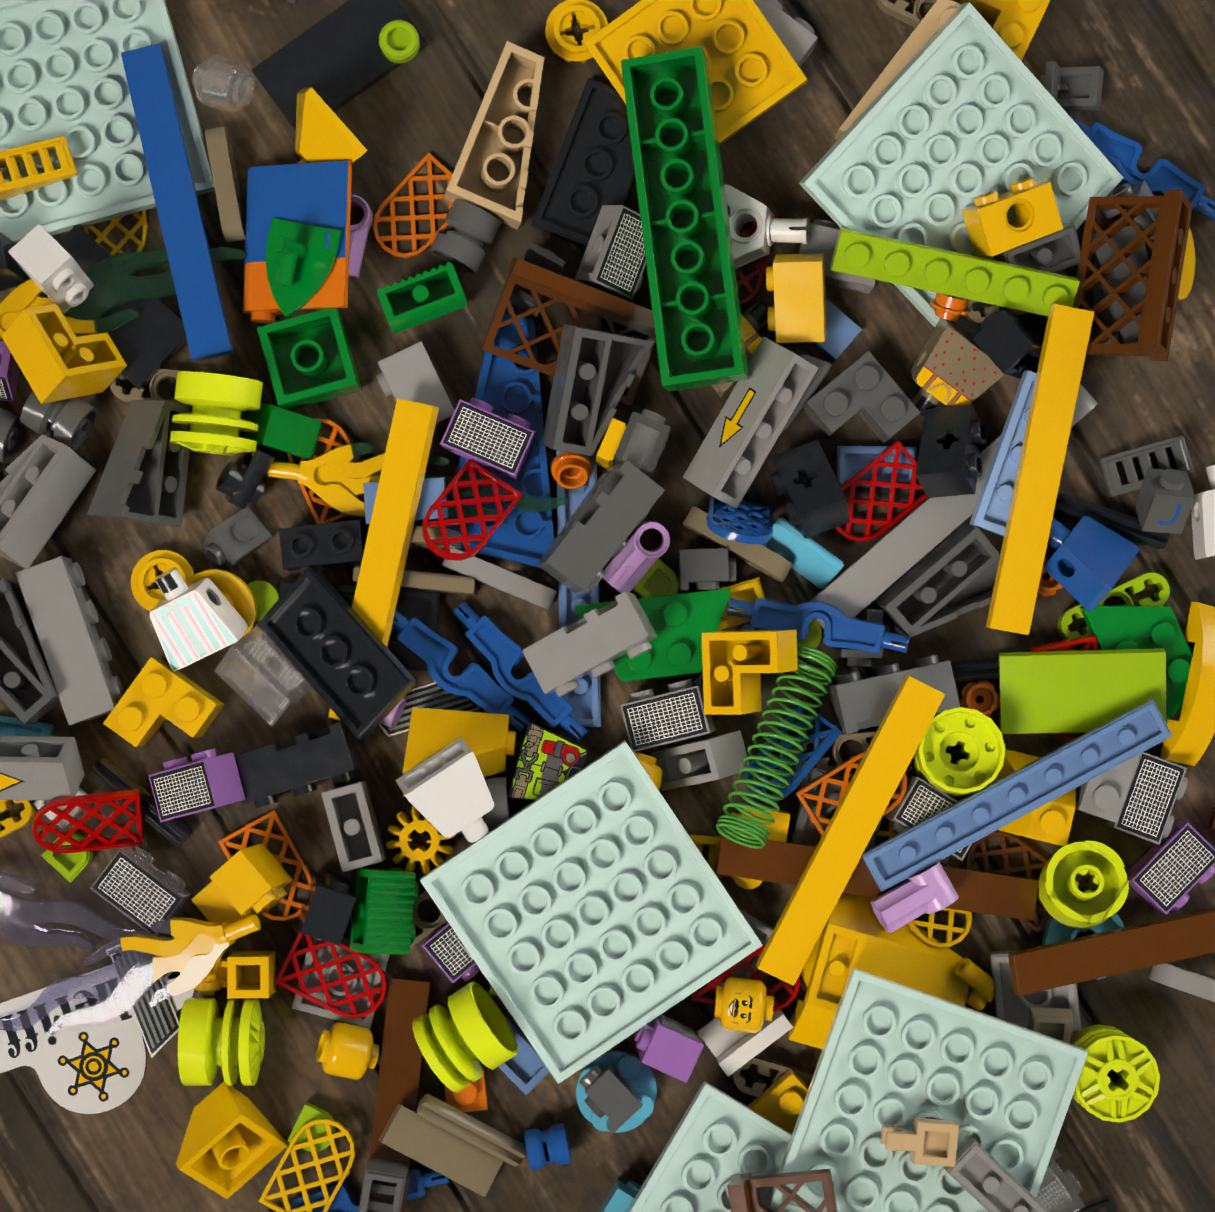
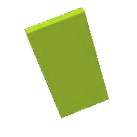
(1077, 688)

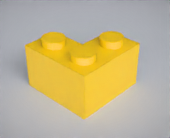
(1012, 20)
(58, 361)
(734, 666)
(159, 696)
(243, 886)

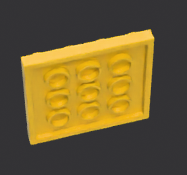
(744, 54)

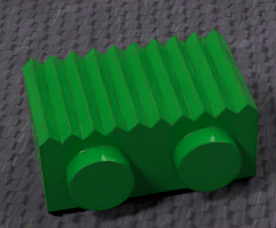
(422, 298)
(383, 911)

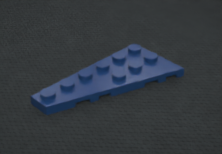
(515, 391)

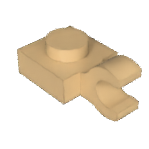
(929, 1142)

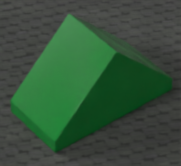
(283, 430)

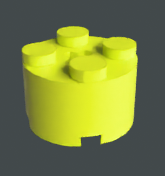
(1106, 884)

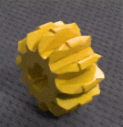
(420, 853)

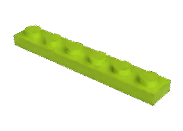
(951, 273)

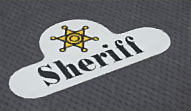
(83, 1064)

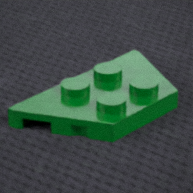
(1145, 628)
(679, 630)

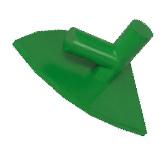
(298, 262)

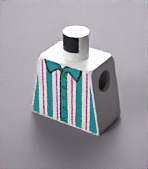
(193, 619)

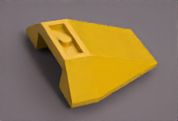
(860, 941)

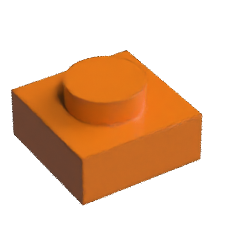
(470, 1098)

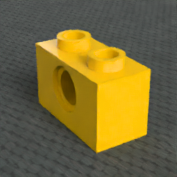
(1034, 217)

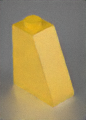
(483, 732)

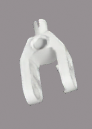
(769, 229)

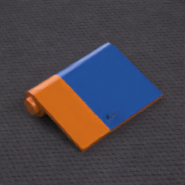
(301, 194)

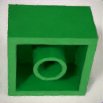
(309, 359)

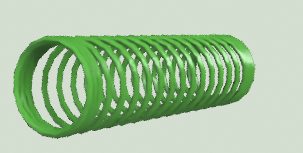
(757, 832)

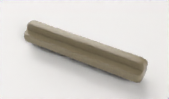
(471, 1130)

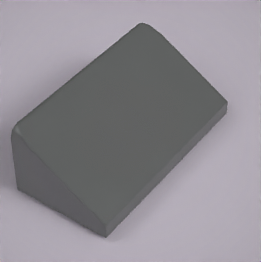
(1048, 253)

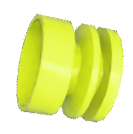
(216, 412)
(979, 742)
(464, 1036)
(214, 1041)
(1132, 1062)

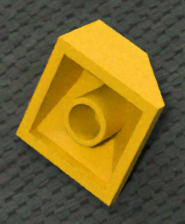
(321, 133)
(1047, 823)
(227, 1141)

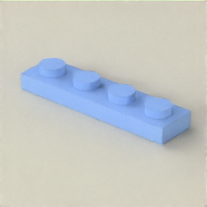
(997, 491)

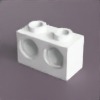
(51, 268)

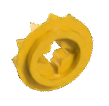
(561, 21)
(145, 573)

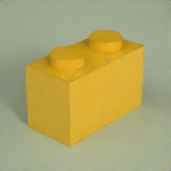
(798, 298)

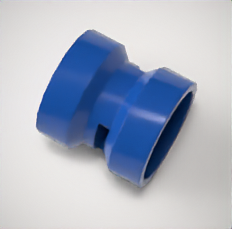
(557, 1146)

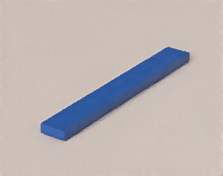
(177, 203)

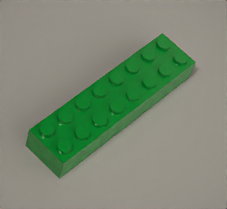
(684, 219)

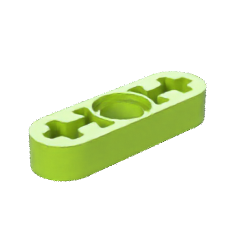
(1135, 585)

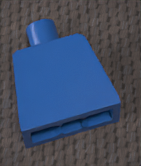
(1088, 559)

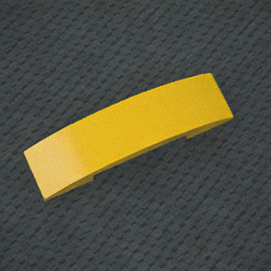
(1197, 715)

